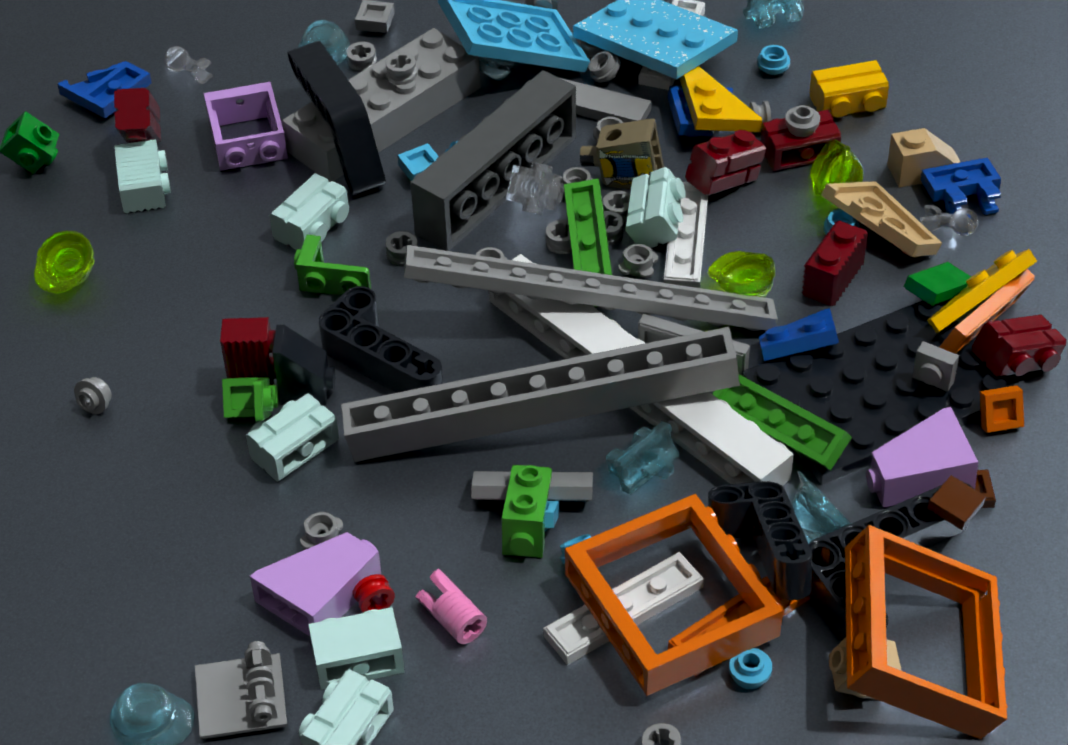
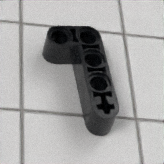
(353, 338)
(768, 517)

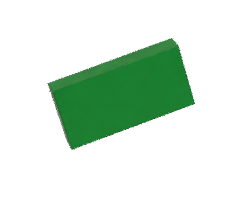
(937, 283)

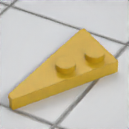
(714, 106)
(982, 285)

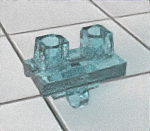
(764, 11)
(647, 457)

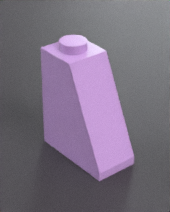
(922, 460)
(316, 580)

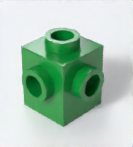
(30, 143)

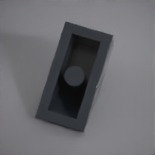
(301, 367)

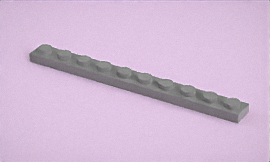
(589, 288)

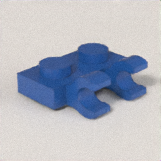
(961, 179)

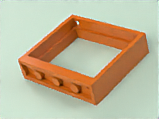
(866, 562)
(664, 669)

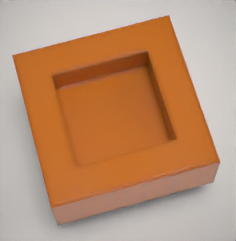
(1002, 409)

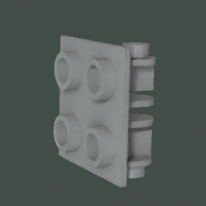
(241, 694)

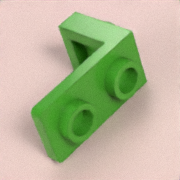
(326, 277)
(249, 397)
(525, 511)

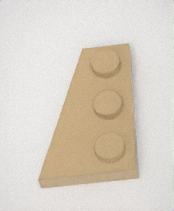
(884, 215)

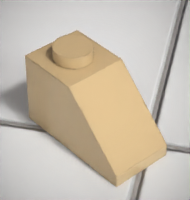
(915, 151)

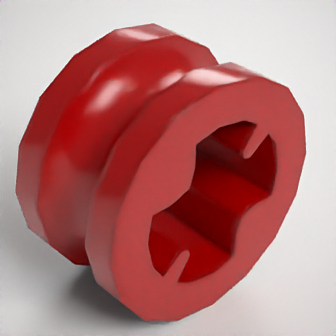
(373, 593)

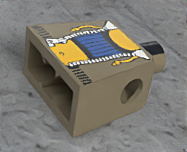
(624, 152)

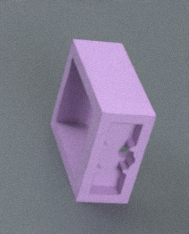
(256, 104)

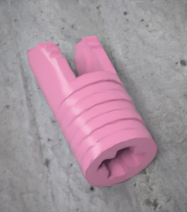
(453, 609)

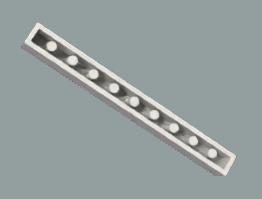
(699, 422)

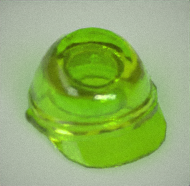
(835, 165)
(63, 262)
(744, 273)

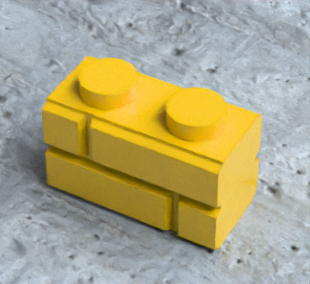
(849, 89)

